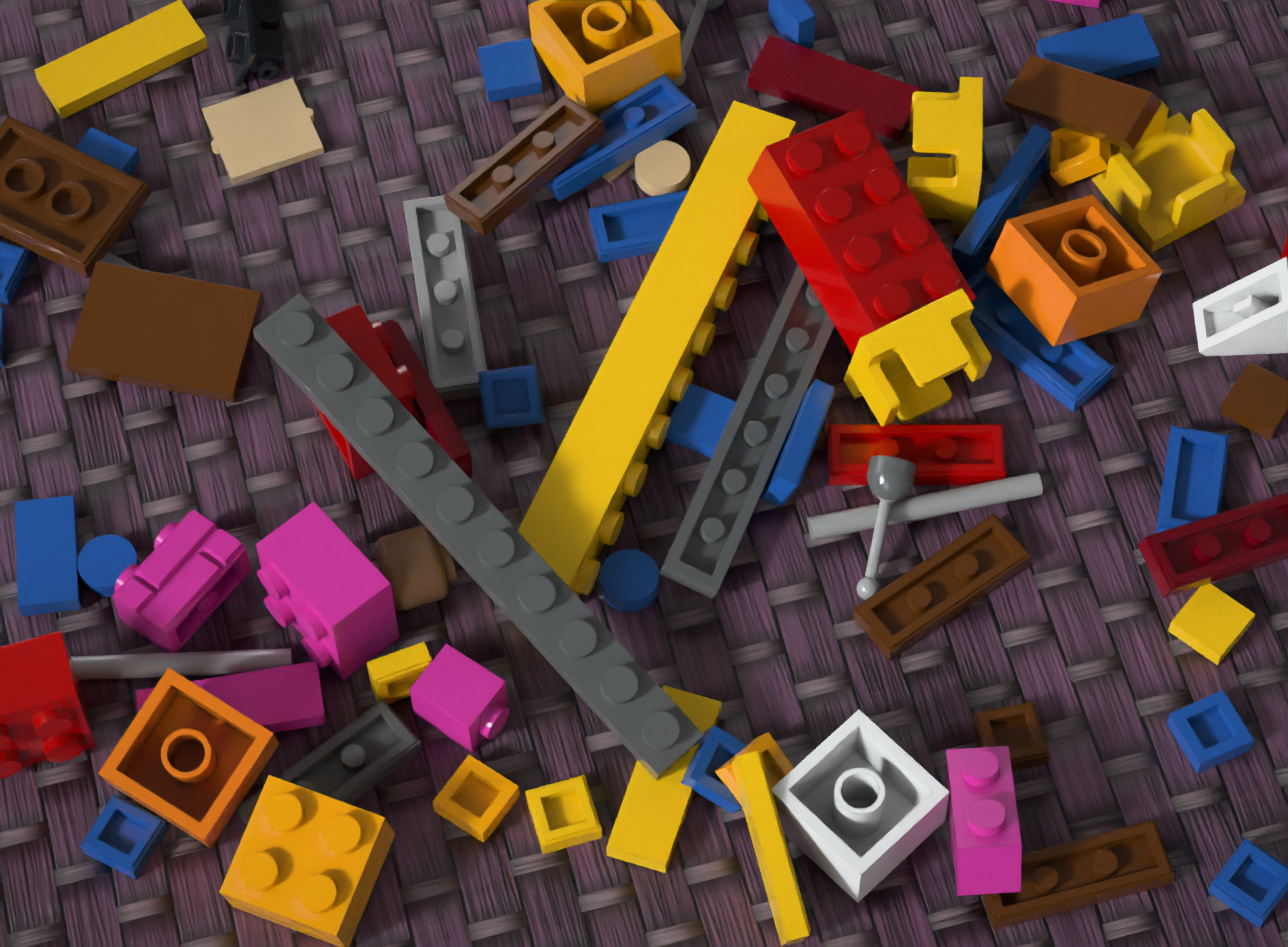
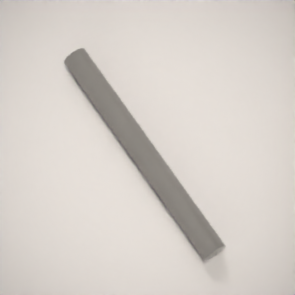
(927, 505)
(183, 663)

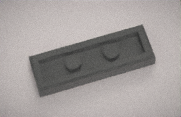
(351, 759)

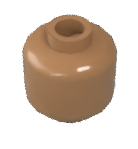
(415, 567)

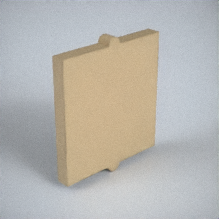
(262, 131)

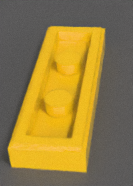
(121, 59)
(656, 809)
(771, 848)

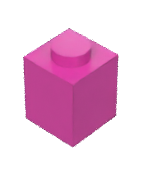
(460, 699)

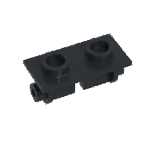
(249, 45)

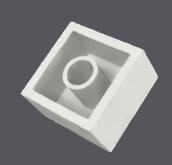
(859, 805)

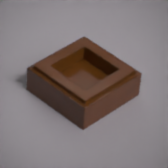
(1257, 401)
(1017, 728)

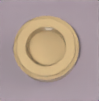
(662, 168)

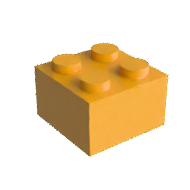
(604, 47)
(307, 862)

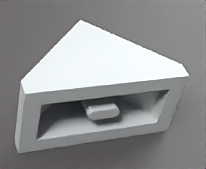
(1246, 315)

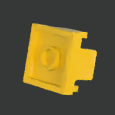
(949, 126)
(1172, 178)
(905, 361)

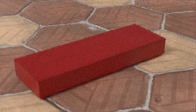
(940, 451)

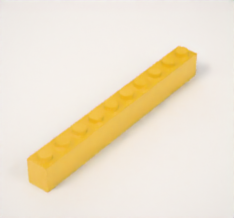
(653, 354)

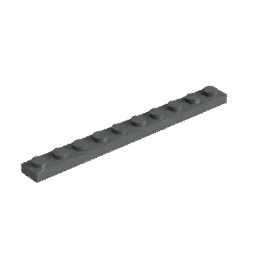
(478, 536)

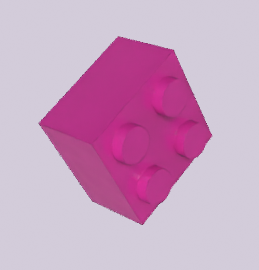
(327, 592)

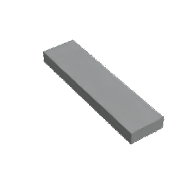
(445, 298)

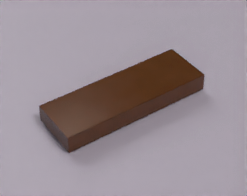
(1082, 101)
(525, 165)
(941, 587)
(1084, 874)

